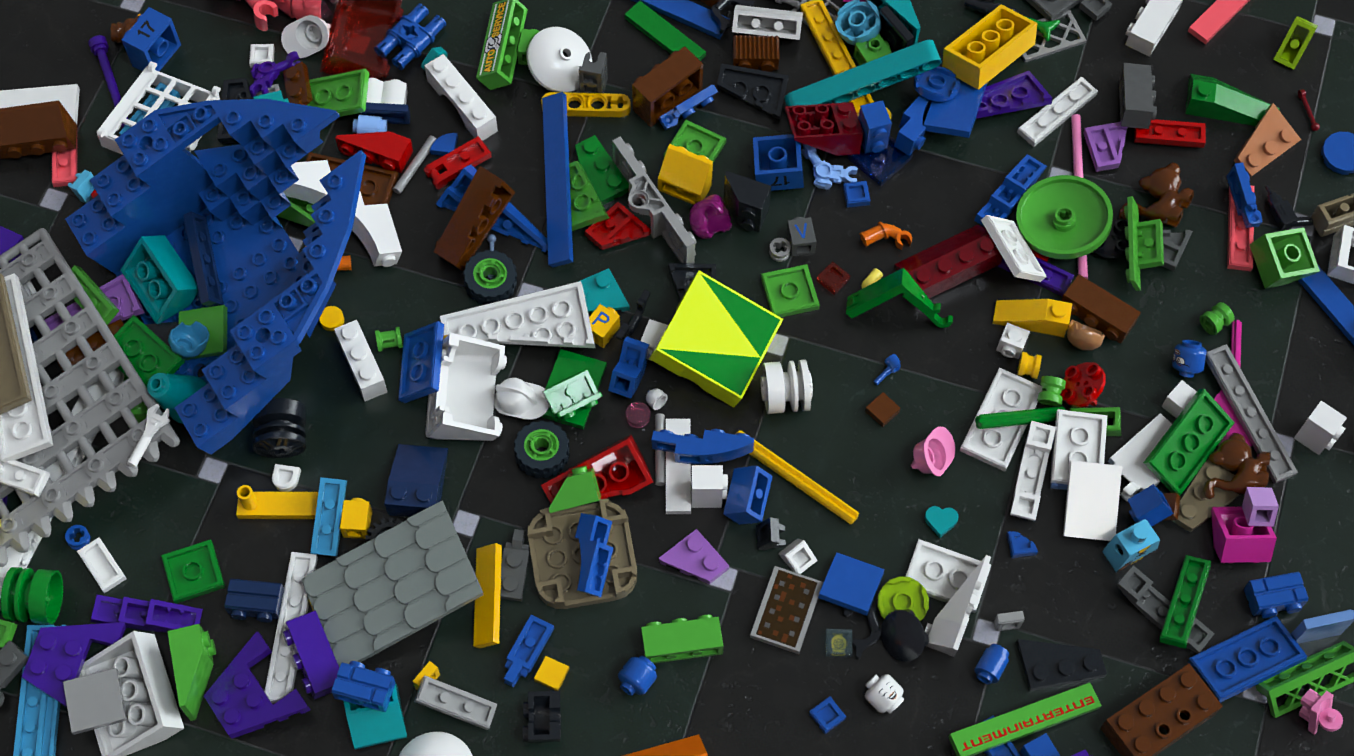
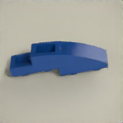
(713, 448)

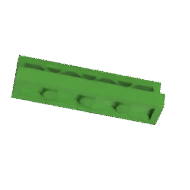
(1311, 672)

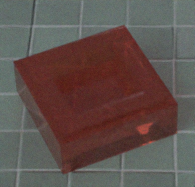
(833, 278)

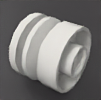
(781, 386)

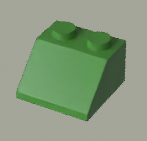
(1284, 257)

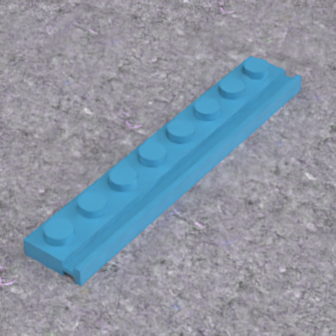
(36, 713)

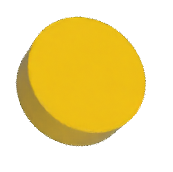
(331, 318)

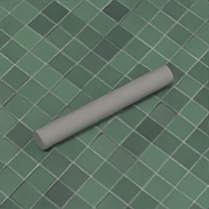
(414, 165)
(659, 455)

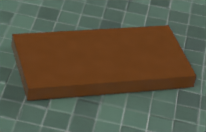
(376, 182)

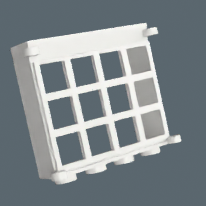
(138, 90)

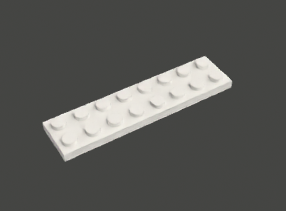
(27, 426)

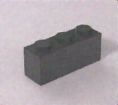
(1137, 96)

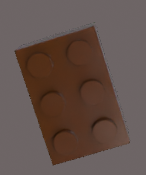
(667, 85)

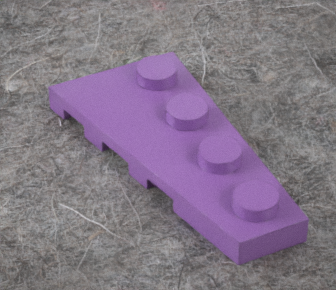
(119, 293)

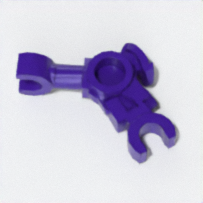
(268, 71)

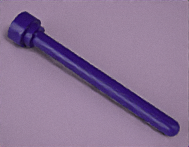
(99, 46)

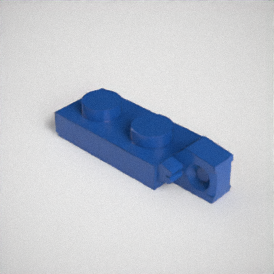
(687, 107)
(1243, 196)
(527, 649)

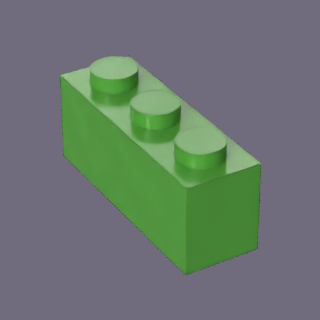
(682, 639)

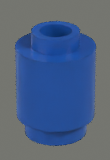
(992, 664)

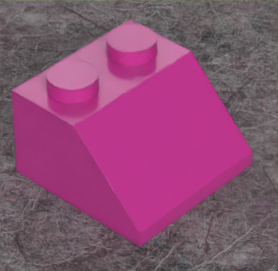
(1237, 541)

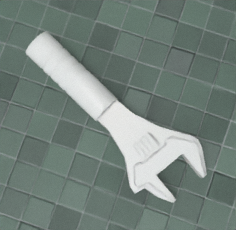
(153, 424)

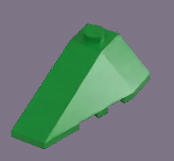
(1220, 101)

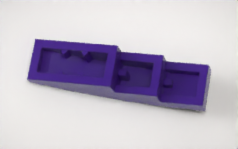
(144, 615)

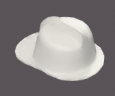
(306, 36)
(520, 399)

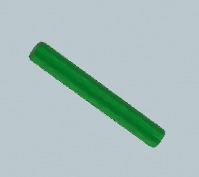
(1016, 417)

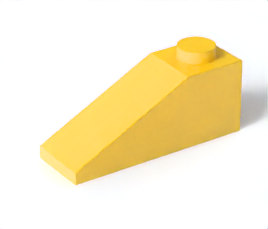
(1034, 315)

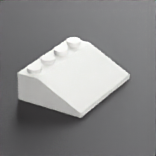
(146, 695)

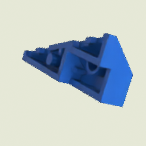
(510, 221)

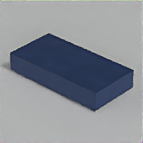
(391, 112)

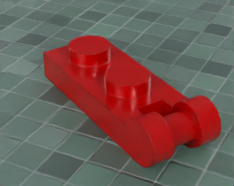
(471, 153)

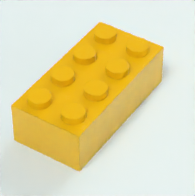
(989, 46)

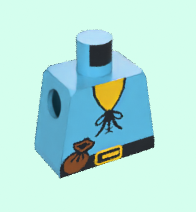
(1136, 544)

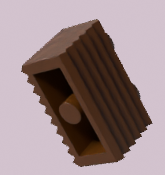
(756, 52)

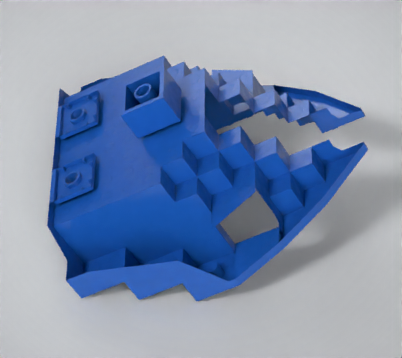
(263, 279)

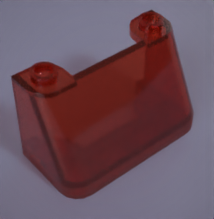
(355, 33)

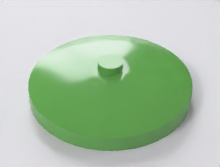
(1064, 217)

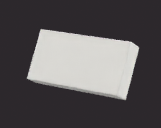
(101, 565)

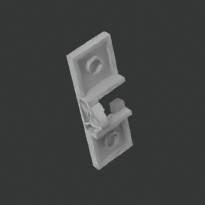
(652, 203)

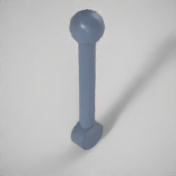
(491, 239)

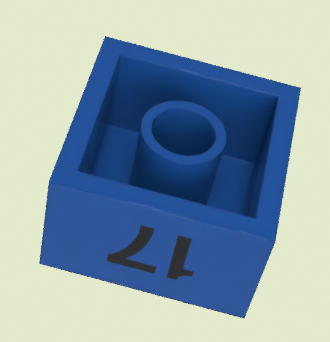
(151, 39)
(778, 162)

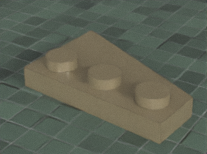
(1194, 506)

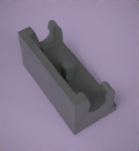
(594, 75)

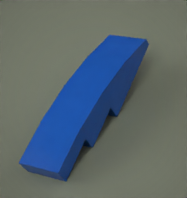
(1015, 184)

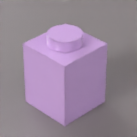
(1260, 506)

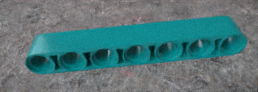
(869, 76)

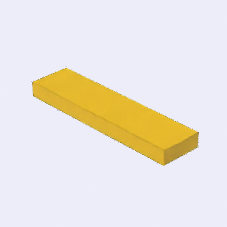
(488, 606)

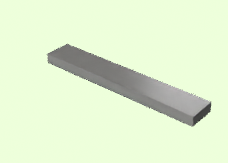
(1250, 412)

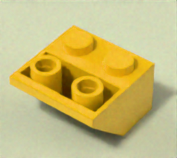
(685, 175)

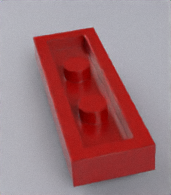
(1172, 133)

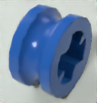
(71, 533)

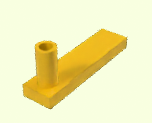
(275, 504)

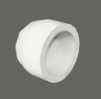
(656, 398)

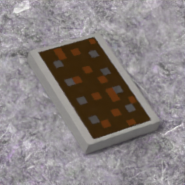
(786, 610)

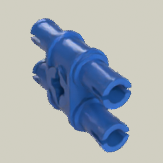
(410, 36)

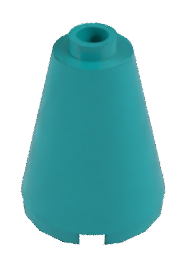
(172, 390)

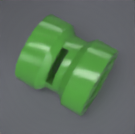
(1214, 320)
(1051, 391)

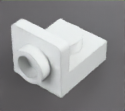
(1012, 341)

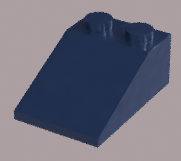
(415, 479)

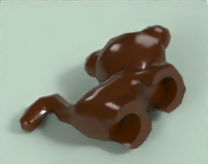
(1164, 185)
(1236, 456)

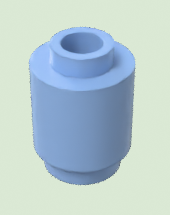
(369, 124)

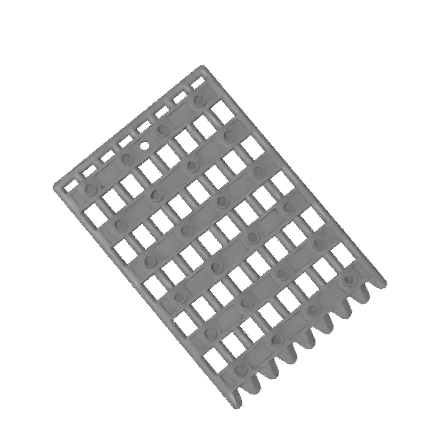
(100, 466)

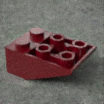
(827, 127)

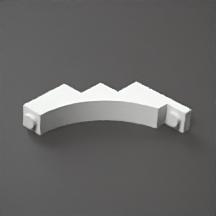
(371, 222)

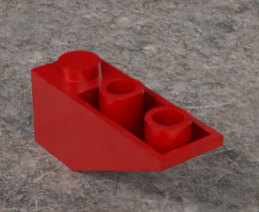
(381, 148)

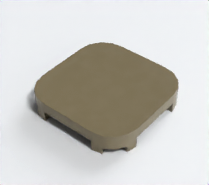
(558, 555)

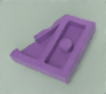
(1105, 145)
(696, 558)

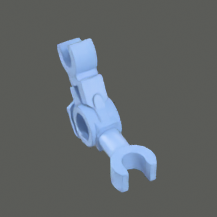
(825, 173)

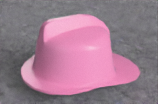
(934, 452)

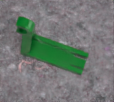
(891, 286)

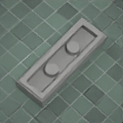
(455, 702)

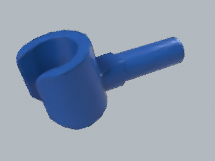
(893, 365)

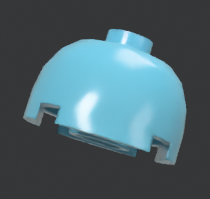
(858, 21)

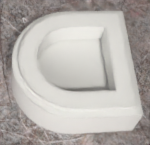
(285, 477)

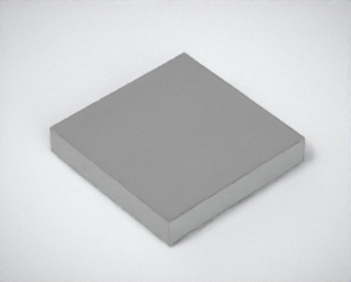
(94, 701)

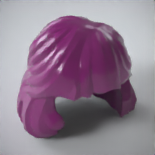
(710, 217)

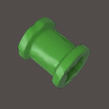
(388, 339)

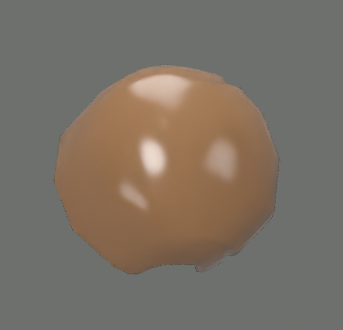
(1083, 336)

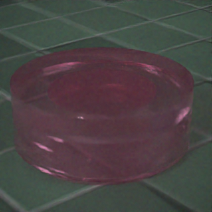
(638, 414)

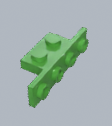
(1145, 243)

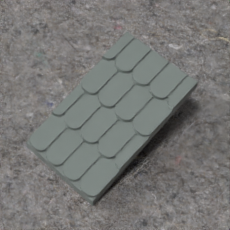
(392, 585)

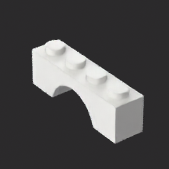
(473, 111)

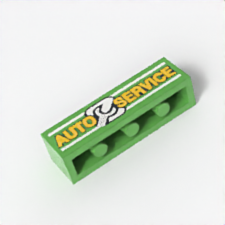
(501, 43)

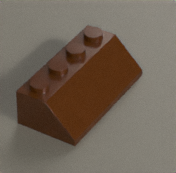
(36, 130)

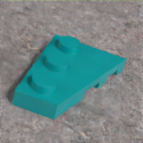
(603, 290)

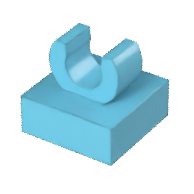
(82, 186)

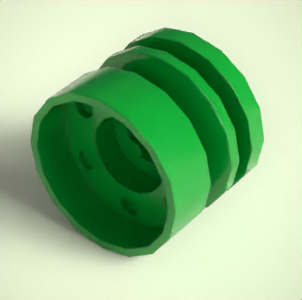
(32, 595)

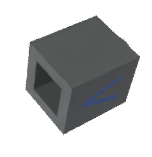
(801, 236)

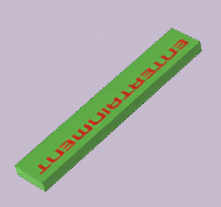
(1025, 721)

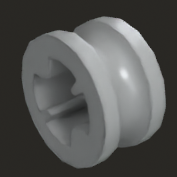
(778, 243)

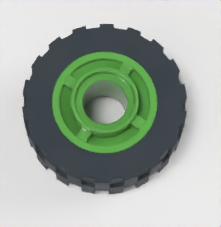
(485, 264)
(541, 435)

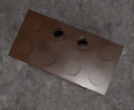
(1136, 726)

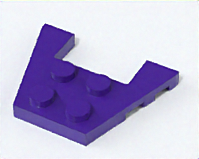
(61, 654)
(240, 699)

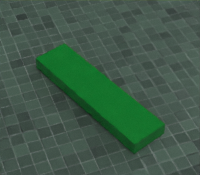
(661, 31)
(1185, 601)

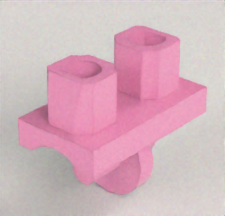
(1319, 710)

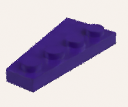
(1013, 95)

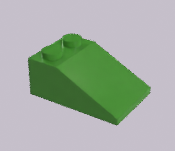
(192, 665)

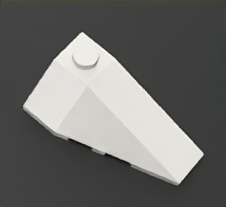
(951, 622)

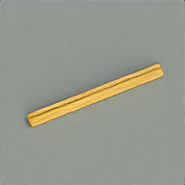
(804, 483)

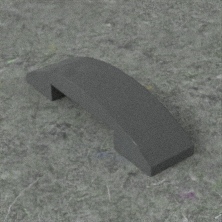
(1155, 606)

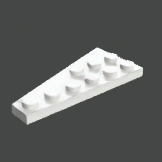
(539, 318)

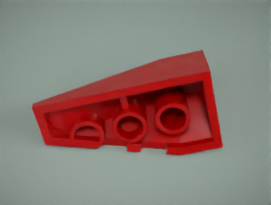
(618, 471)

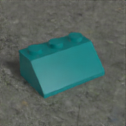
(159, 277)

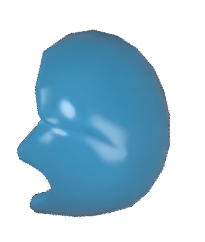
(189, 339)

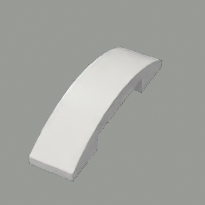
(1032, 470)

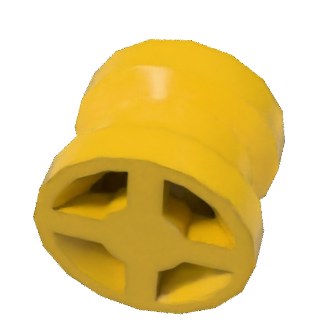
(1029, 365)

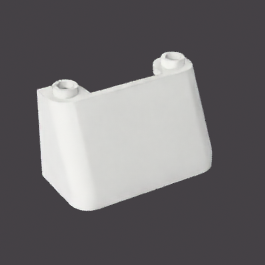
(466, 391)

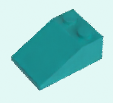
(905, 13)

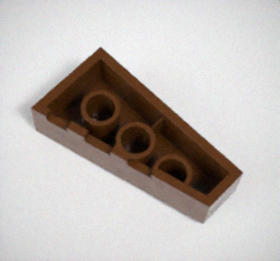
(473, 218)

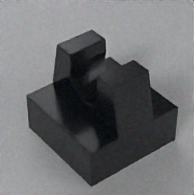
(768, 534)

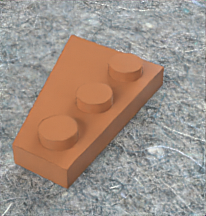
(1268, 141)

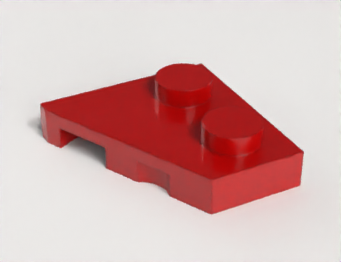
(618, 229)

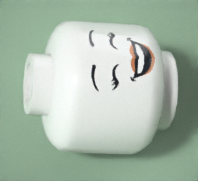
(884, 693)

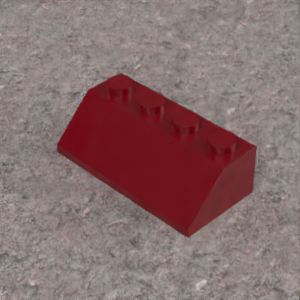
(952, 261)

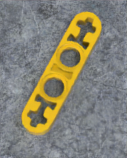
(587, 99)

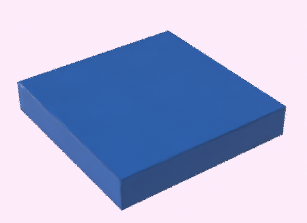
(851, 583)

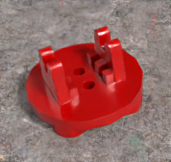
(1083, 384)

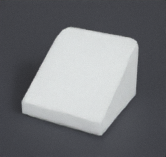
(798, 556)

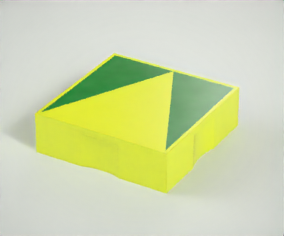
(716, 339)

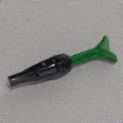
(987, 7)

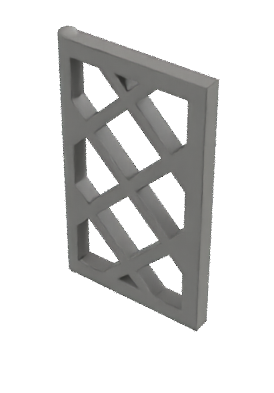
(1064, 44)

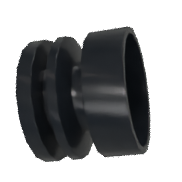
(280, 429)

